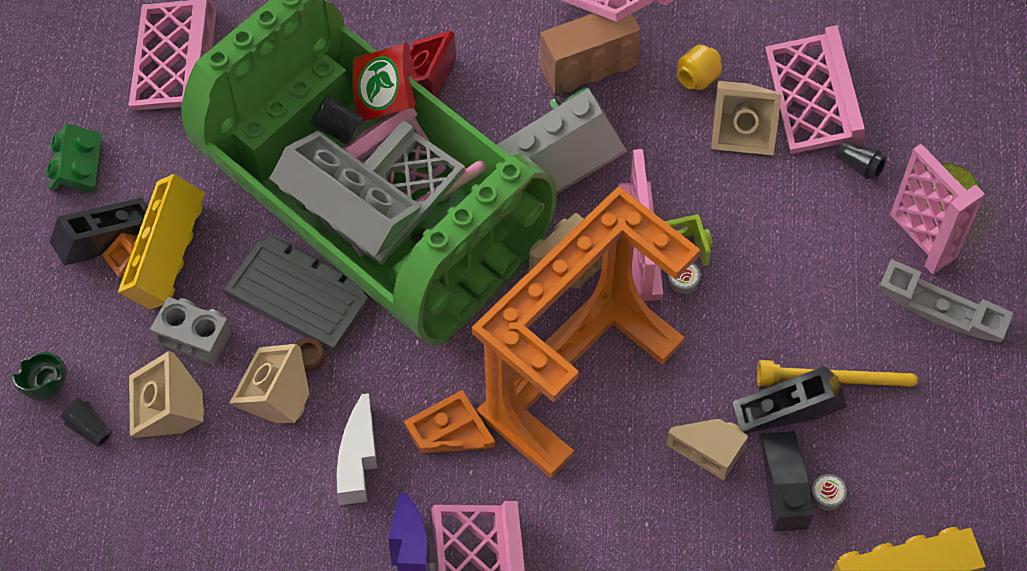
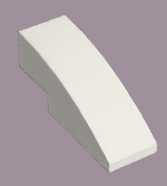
(356, 454)

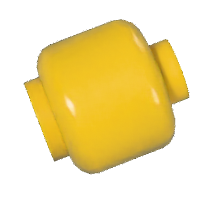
(699, 67)

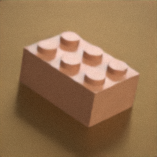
(588, 50)

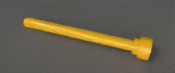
(771, 373)

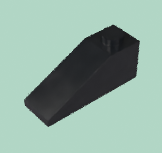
(90, 232)
(791, 401)
(786, 482)

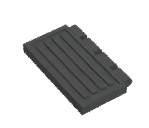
(298, 294)

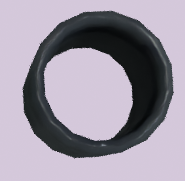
(336, 120)

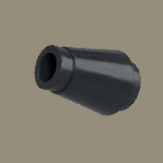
(863, 160)
(85, 421)

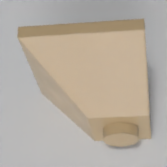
(745, 118)
(274, 385)
(164, 399)

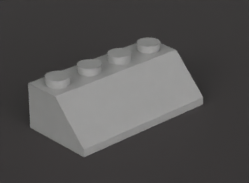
(569, 140)
(344, 192)

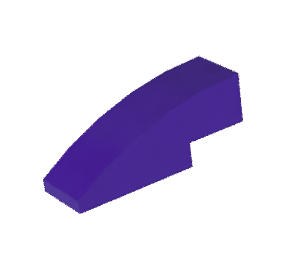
(408, 537)

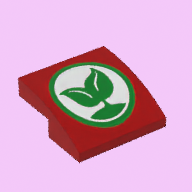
(383, 82)

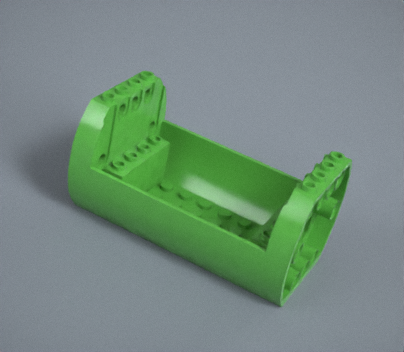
(260, 95)

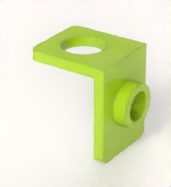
(702, 237)

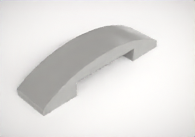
(944, 307)

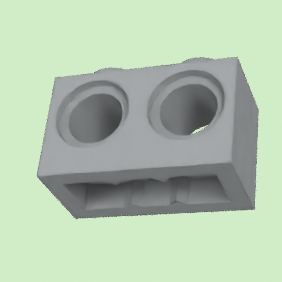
(187, 336)

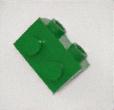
(74, 158)

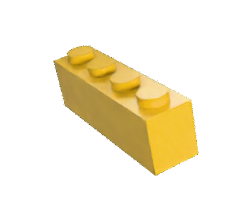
(162, 242)
(948, 551)

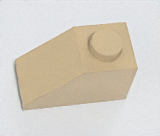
(709, 444)

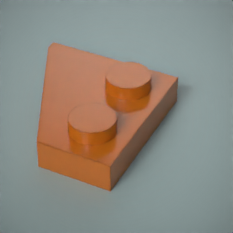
(449, 427)

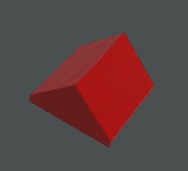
(433, 60)

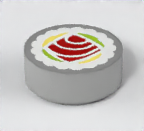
(687, 281)
(828, 492)

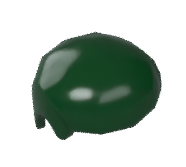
(40, 376)

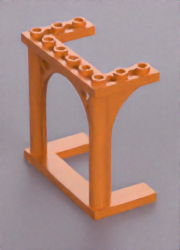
(525, 367)

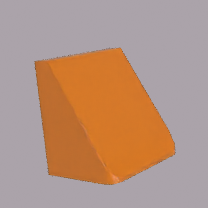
(119, 253)

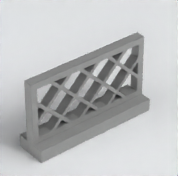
(388, 159)

